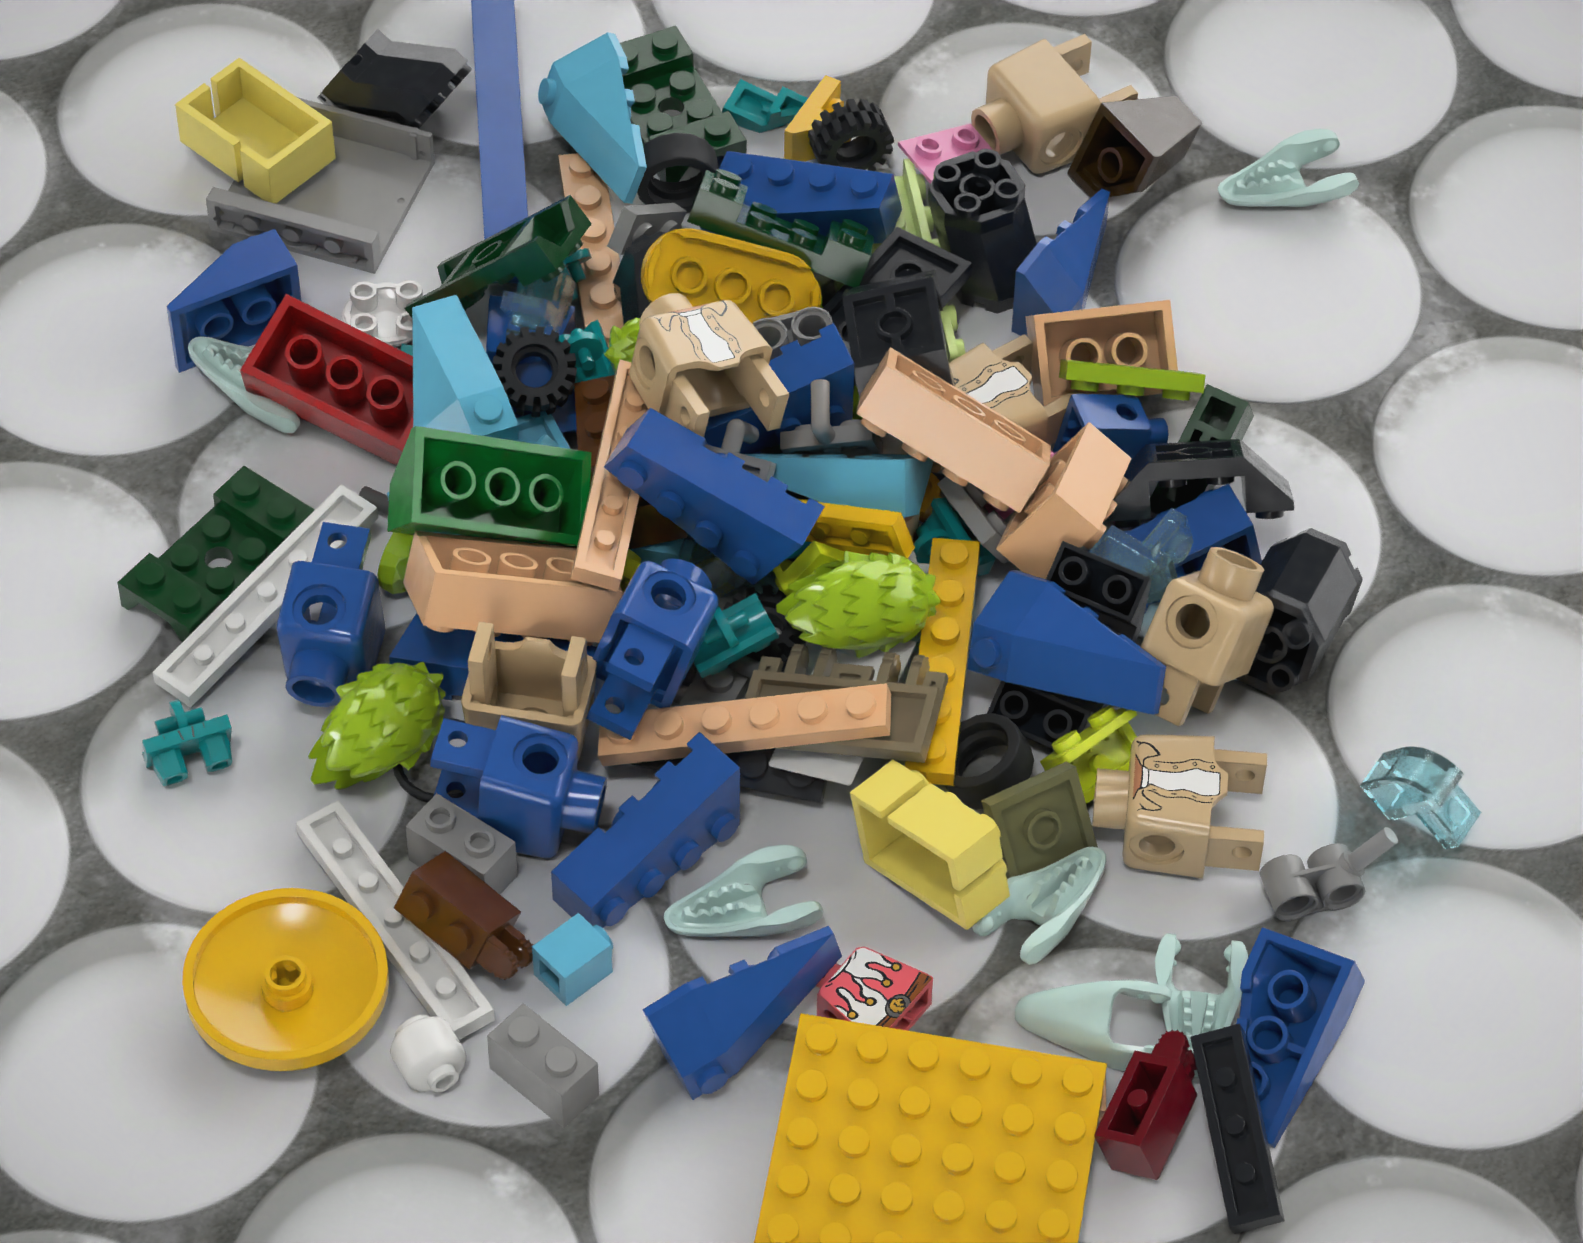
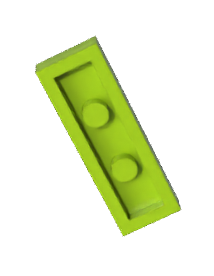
(1131, 379)

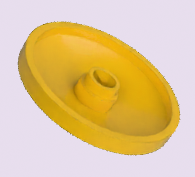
(285, 979)

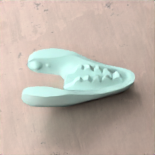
(1277, 175)
(222, 365)
(1050, 899)
(734, 902)
(1195, 1010)
(1081, 1017)

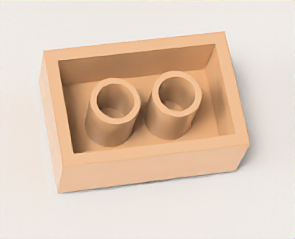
(1109, 335)
(1067, 502)

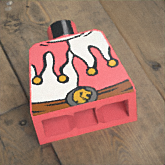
(874, 991)

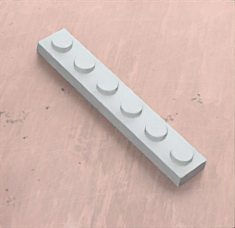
(254, 603)
(373, 890)

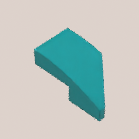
(760, 109)

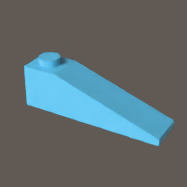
(593, 112)
(454, 376)
(865, 481)

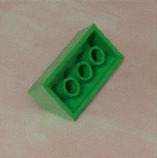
(489, 488)

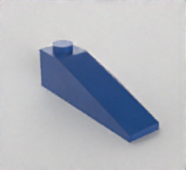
(1061, 270)
(1051, 644)
(1292, 1017)
(720, 1025)

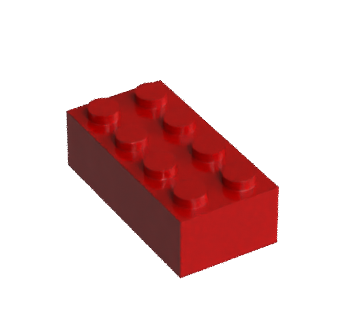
(334, 378)

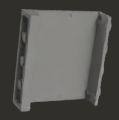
(347, 207)

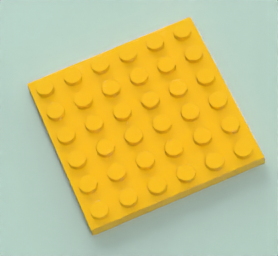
(928, 1140)

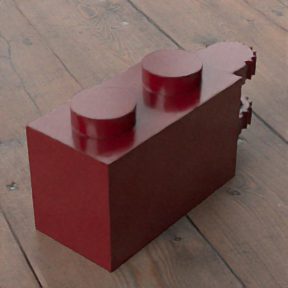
(1149, 1108)

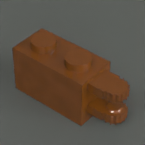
(465, 916)

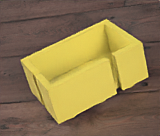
(257, 133)
(930, 843)

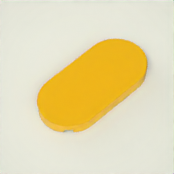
(723, 268)

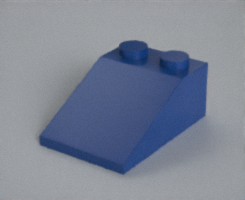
(234, 295)

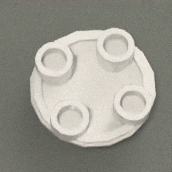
(381, 311)

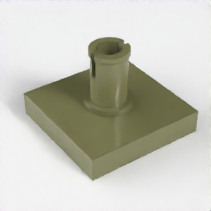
(1041, 819)

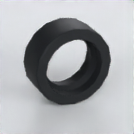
(672, 151)
(980, 734)

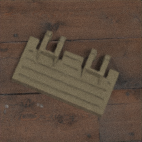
(913, 704)

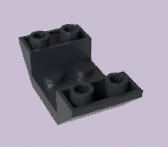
(900, 316)
(1218, 461)
(1118, 599)

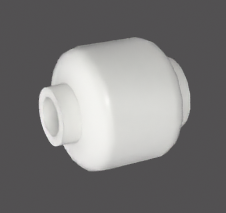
(428, 1053)

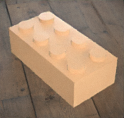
(953, 431)
(504, 583)

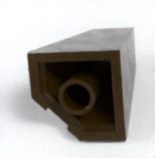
(1133, 144)

